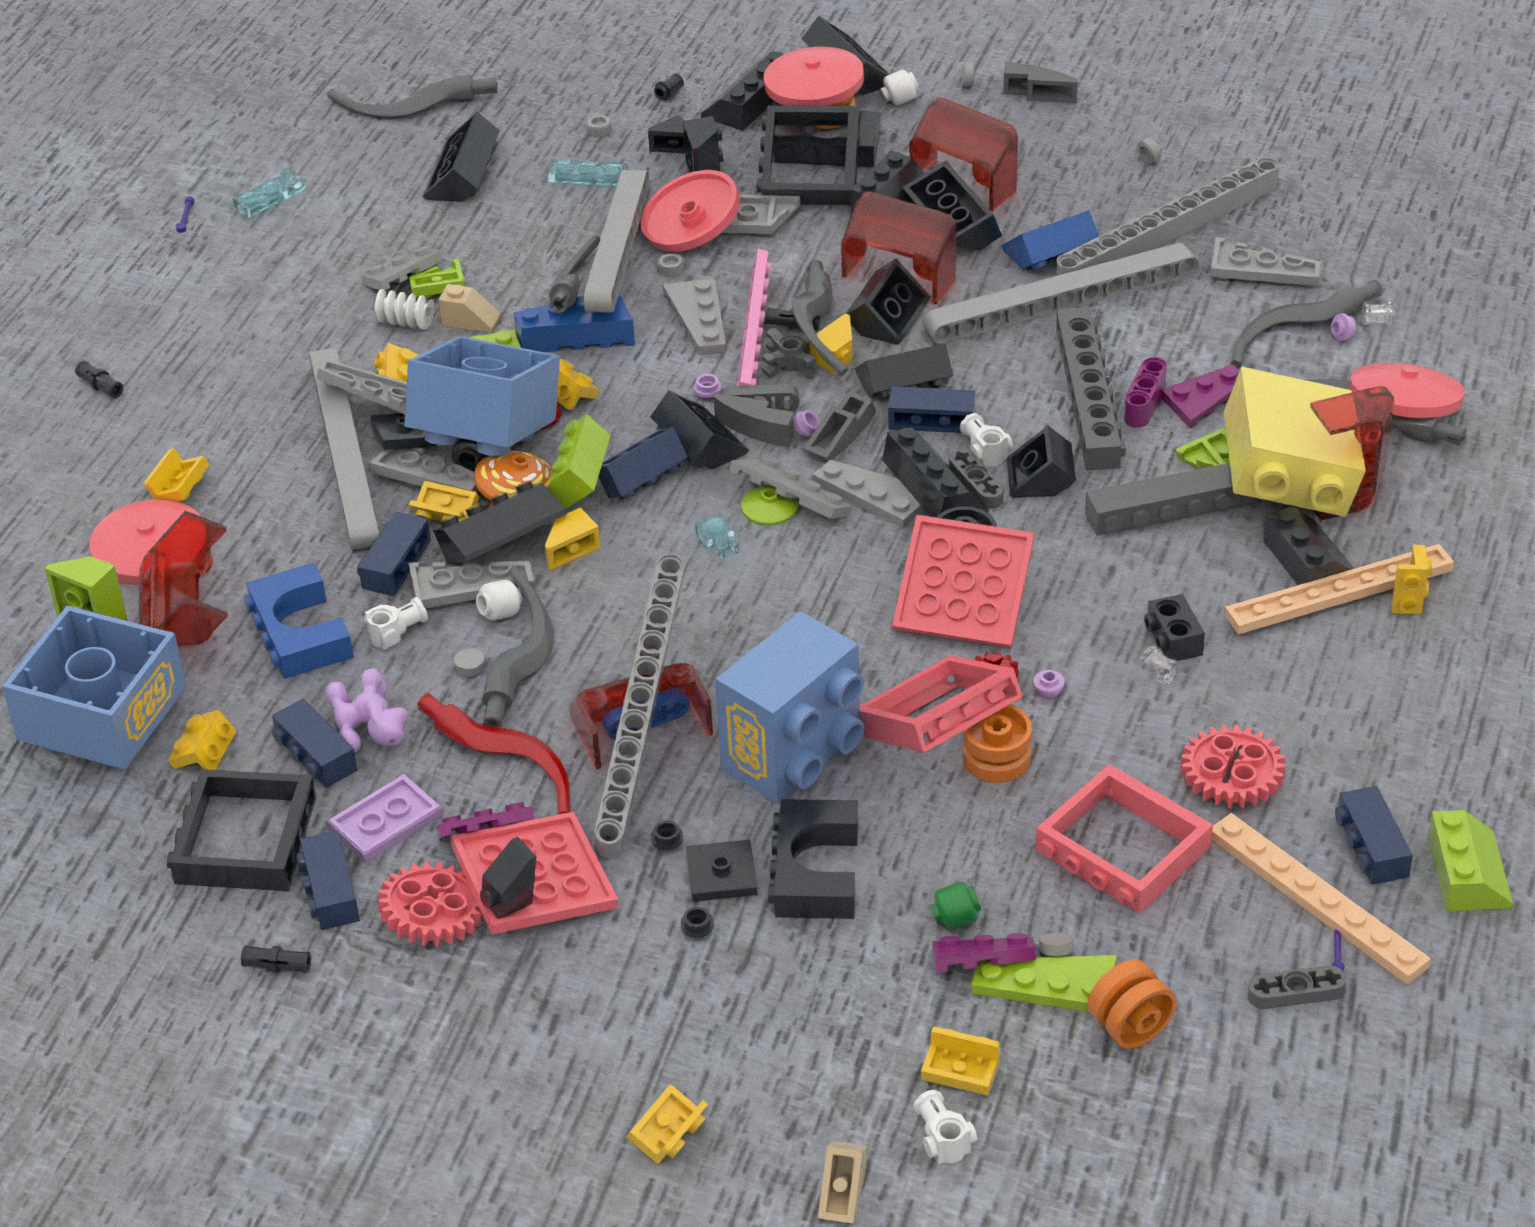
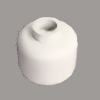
(899, 87)
(498, 600)

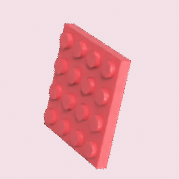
(963, 581)
(566, 873)

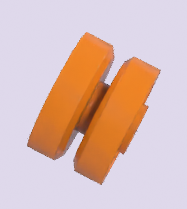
(998, 746)
(1132, 1003)

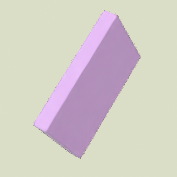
(385, 818)

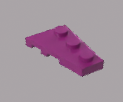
(1200, 394)
(483, 820)
(970, 953)

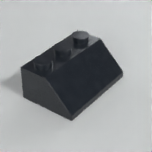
(888, 178)
(888, 304)
(905, 370)
(700, 432)
(1302, 546)

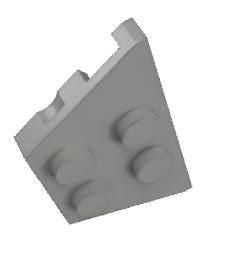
(762, 213)

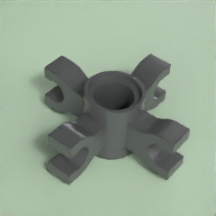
(789, 354)

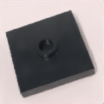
(393, 433)
(721, 870)

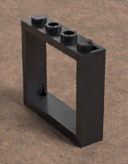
(818, 116)
(241, 873)

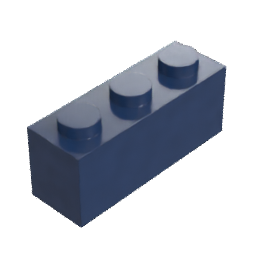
(929, 408)
(642, 463)
(387, 561)
(314, 743)
(1373, 835)
(327, 880)

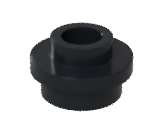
(666, 836)
(697, 922)

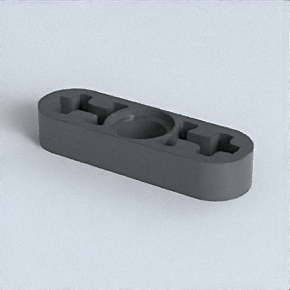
(767, 391)
(974, 467)
(1321, 992)

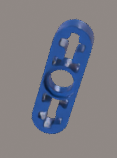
(672, 704)

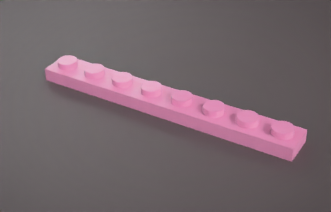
(754, 320)

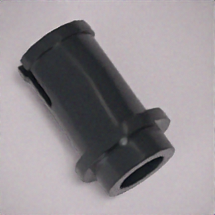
(664, 89)

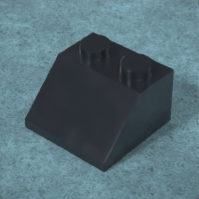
(702, 144)
(1041, 466)

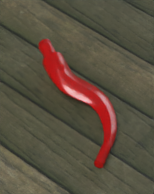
(488, 739)

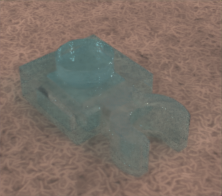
(717, 532)

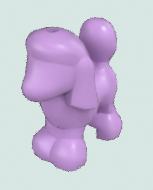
(369, 707)

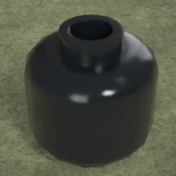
(466, 455)

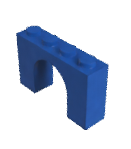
(296, 648)

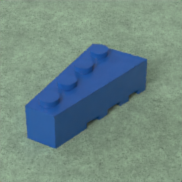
(547, 331)

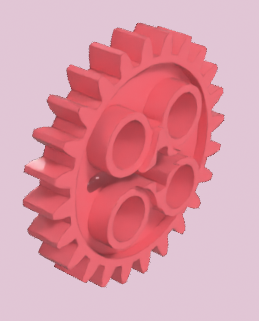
(1253, 775)
(429, 904)

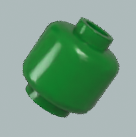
(956, 905)

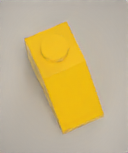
(838, 340)
(571, 538)

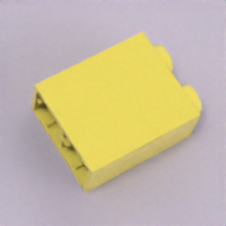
(1283, 448)

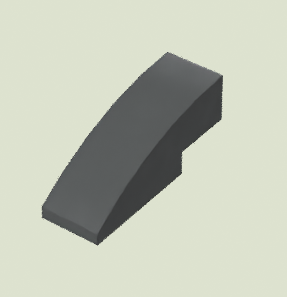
(1039, 83)
(755, 419)
(841, 426)

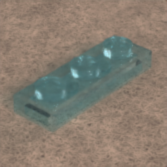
(586, 172)

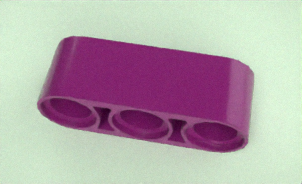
(1145, 392)

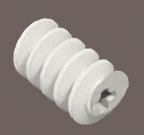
(404, 311)

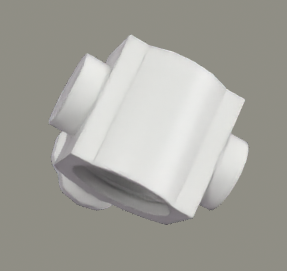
(987, 442)
(388, 623)
(947, 1132)

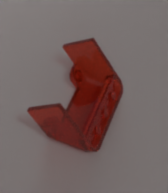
(974, 138)
(903, 230)
(1370, 416)
(171, 580)
(594, 703)

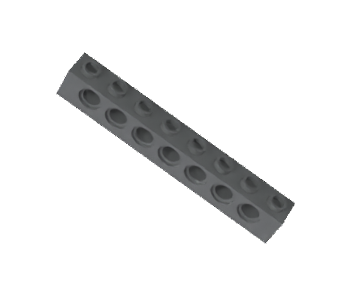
(1088, 389)

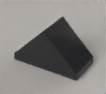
(667, 136)

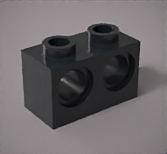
(1175, 627)

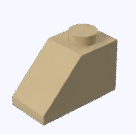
(467, 309)
(842, 1181)

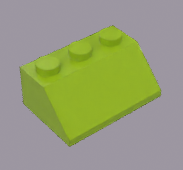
(578, 460)
(87, 586)
(1467, 863)

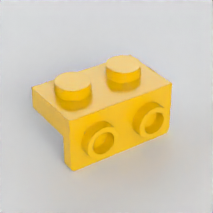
(393, 362)
(573, 386)
(175, 477)
(442, 501)
(1412, 583)
(203, 741)
(961, 1061)
(664, 1124)

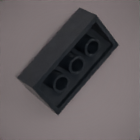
(827, 35)
(744, 98)
(463, 161)
(948, 193)
(926, 473)
(497, 522)

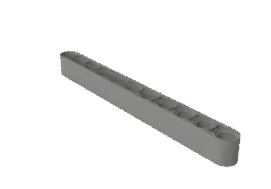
(1176, 217)
(616, 241)
(1060, 292)
(345, 457)
(636, 714)

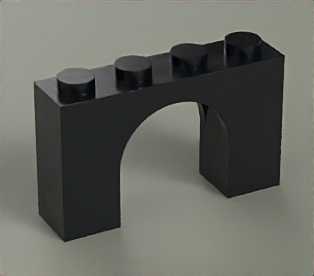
(796, 146)
(804, 891)

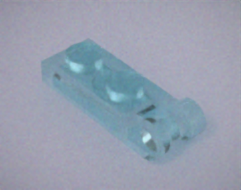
(269, 193)

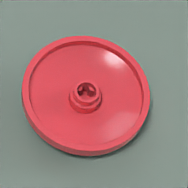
(814, 77)
(690, 211)
(1416, 388)
(131, 532)

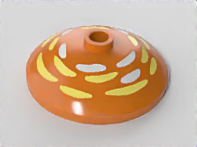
(504, 472)

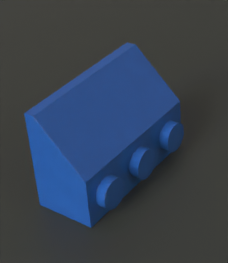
(1051, 241)

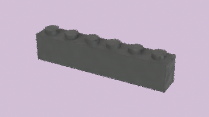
(1163, 499)

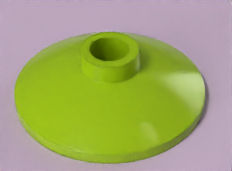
(767, 507)

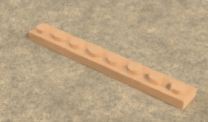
(1327, 592)
(1320, 899)

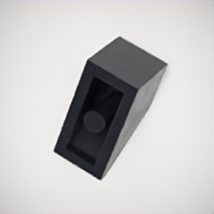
(509, 880)

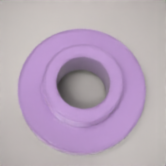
(1343, 327)
(707, 386)
(806, 423)
(1048, 683)

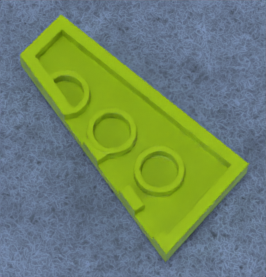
(1044, 981)

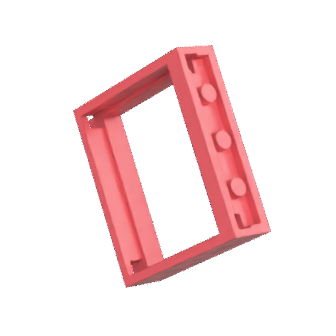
(988, 691)
(1147, 804)

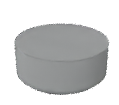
(968, 74)
(599, 125)
(1149, 150)
(670, 265)
(469, 662)
(1056, 944)

